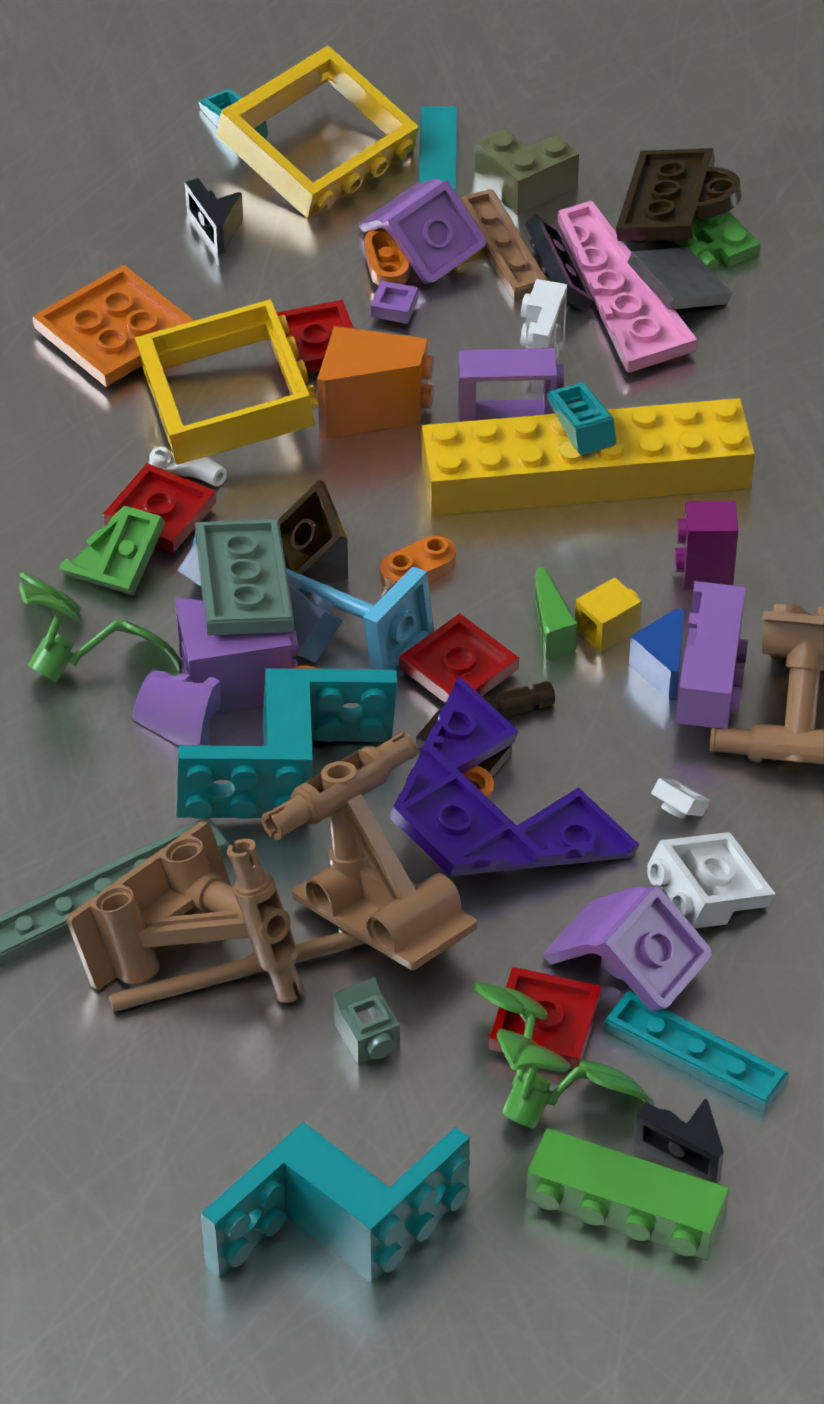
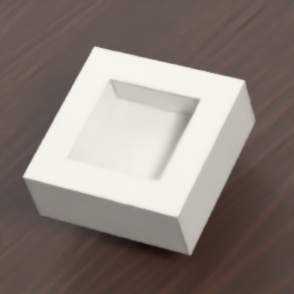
(679, 799)

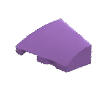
(178, 707)

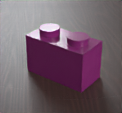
(707, 542)

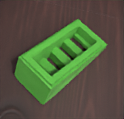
(555, 619)

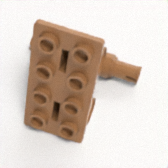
(799, 639)
(365, 883)
(186, 899)

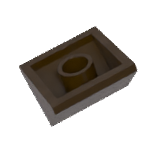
(315, 537)

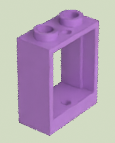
(506, 366)

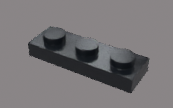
(559, 261)

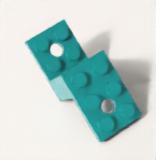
(296, 710)
(336, 1203)

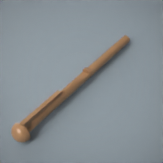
(225, 972)

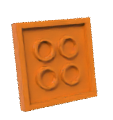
(102, 320)

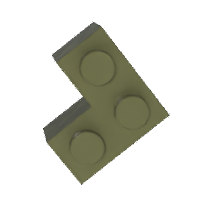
(523, 174)

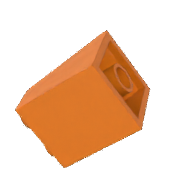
(372, 382)

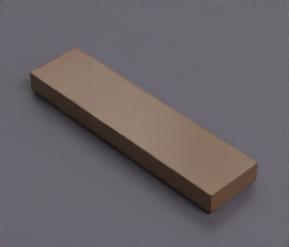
(504, 244)

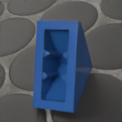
(657, 653)

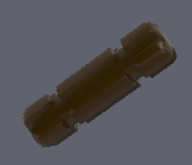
(522, 699)

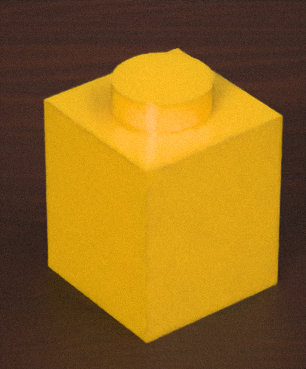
(608, 614)

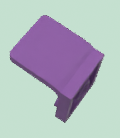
(429, 228)
(641, 939)

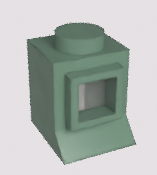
(366, 1021)

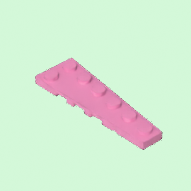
(632, 313)

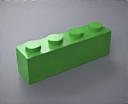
(626, 1194)

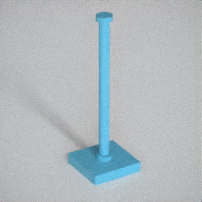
(391, 624)

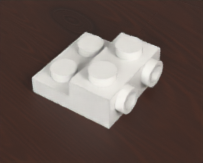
(545, 320)
(708, 878)

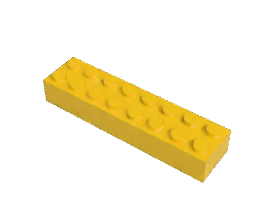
(535, 464)

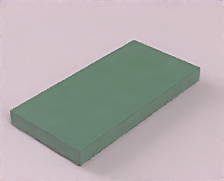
(243, 577)

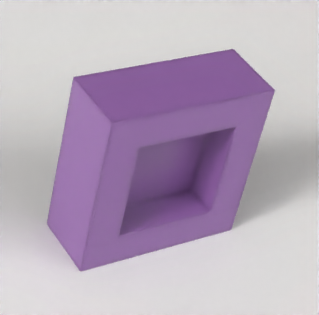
(394, 302)

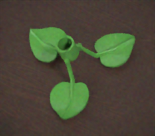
(54, 650)
(531, 1089)

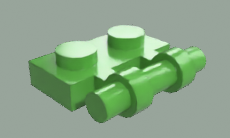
(722, 239)

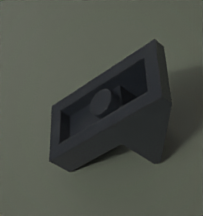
(215, 217)
(688, 1145)

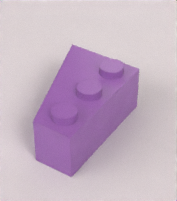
(713, 657)

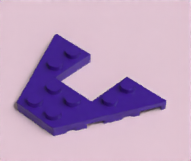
(466, 829)

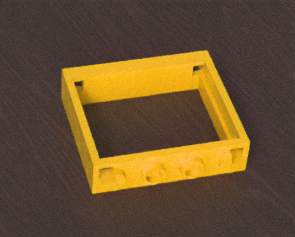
(324, 66)
(214, 336)

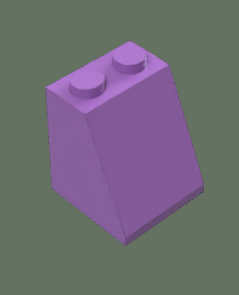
(232, 659)

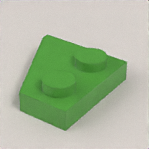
(118, 551)

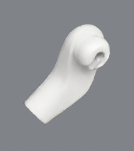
(202, 469)

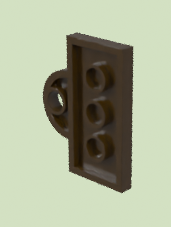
(673, 192)

